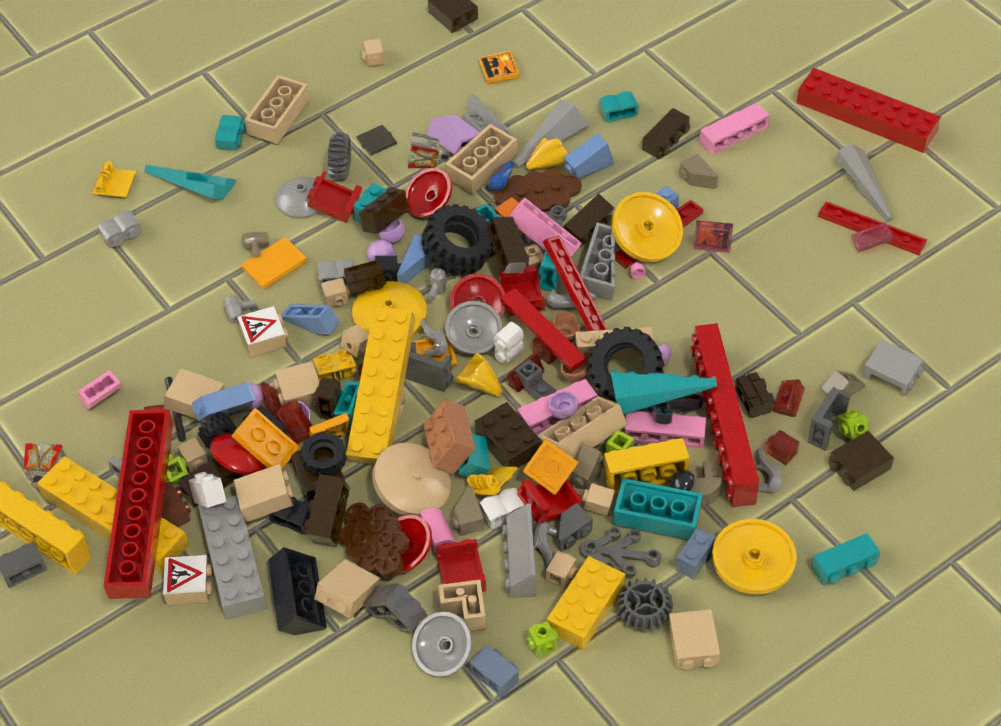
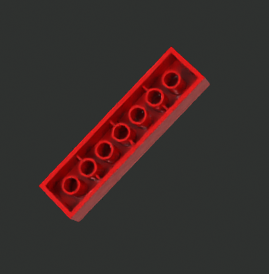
(868, 110)

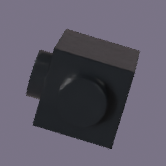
(390, 267)

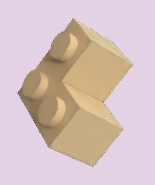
(465, 599)

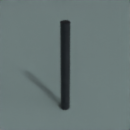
(177, 416)

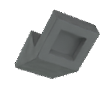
(531, 378)

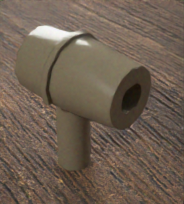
(255, 240)

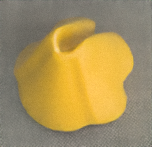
(547, 154)
(480, 376)

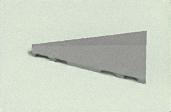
(560, 124)
(857, 165)

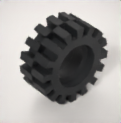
(215, 426)

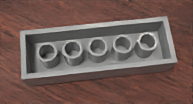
(232, 558)

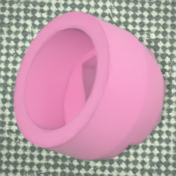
(637, 270)

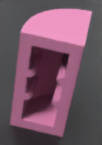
(99, 390)
(439, 526)

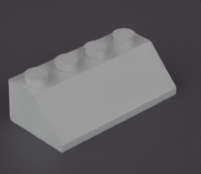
(520, 553)

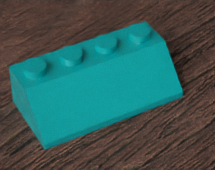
(657, 509)

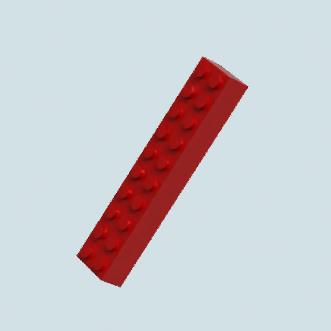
(725, 417)
(139, 505)

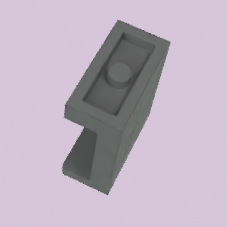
(429, 371)
(821, 425)

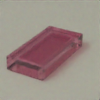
(872, 237)

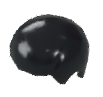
(681, 480)

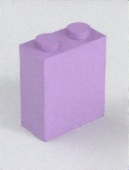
(452, 132)

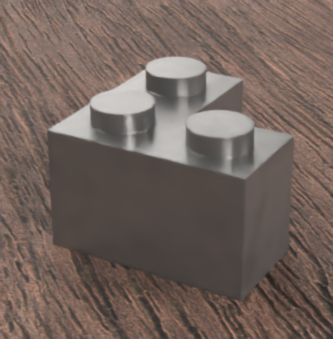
(396, 604)

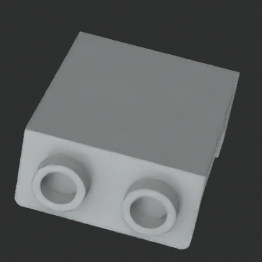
(894, 366)

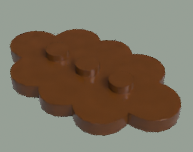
(541, 189)
(374, 539)

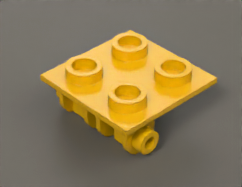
(113, 181)
(335, 362)
(492, 481)

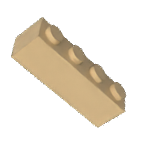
(586, 340)

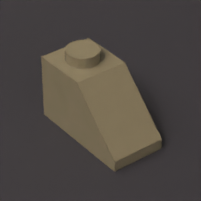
(698, 172)
(843, 381)
(588, 468)
(468, 514)

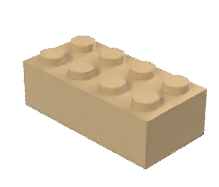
(277, 109)
(481, 158)
(588, 425)

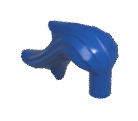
(499, 180)

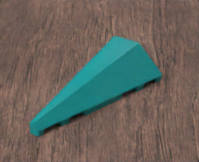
(208, 185)
(645, 390)

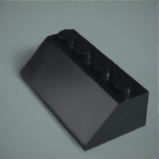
(294, 590)

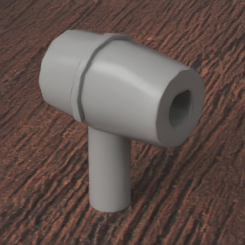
(438, 283)
(234, 307)

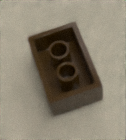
(508, 436)
(327, 510)

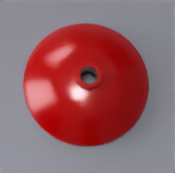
(428, 192)
(478, 288)
(234, 456)
(419, 538)

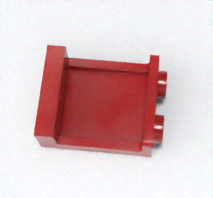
(333, 198)
(526, 284)
(546, 505)
(460, 562)

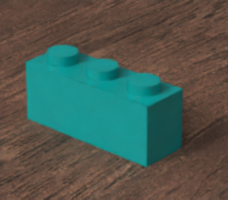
(845, 559)

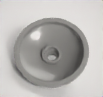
(292, 198)
(472, 317)
(431, 642)

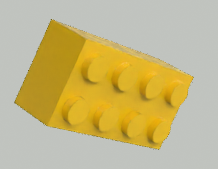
(645, 463)
(586, 602)

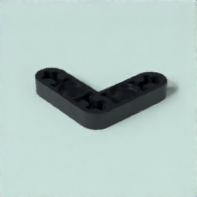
(663, 413)

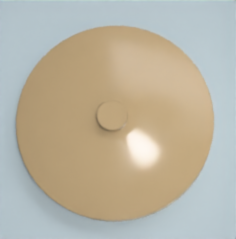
(408, 480)

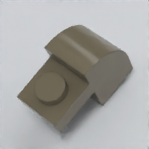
(708, 485)

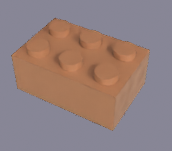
(449, 436)

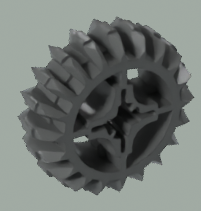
(339, 156)
(646, 611)

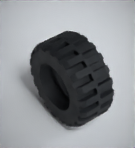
(448, 255)
(614, 342)

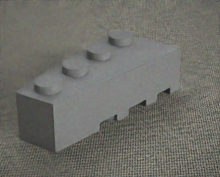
(598, 267)

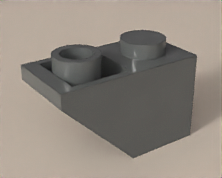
(573, 525)

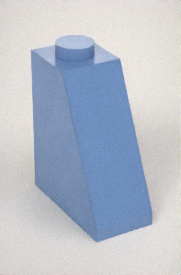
(589, 157)
(224, 401)

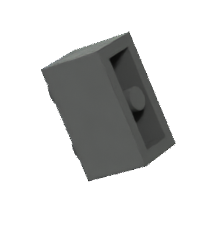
(21, 564)

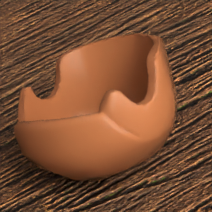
(566, 324)
(577, 374)

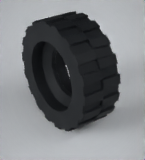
(320, 441)

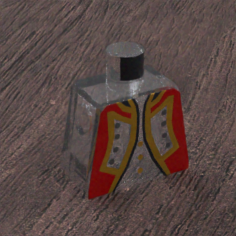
(425, 151)
(40, 460)

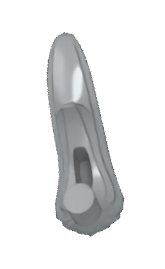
(562, 301)
(437, 337)
(774, 473)
(540, 540)

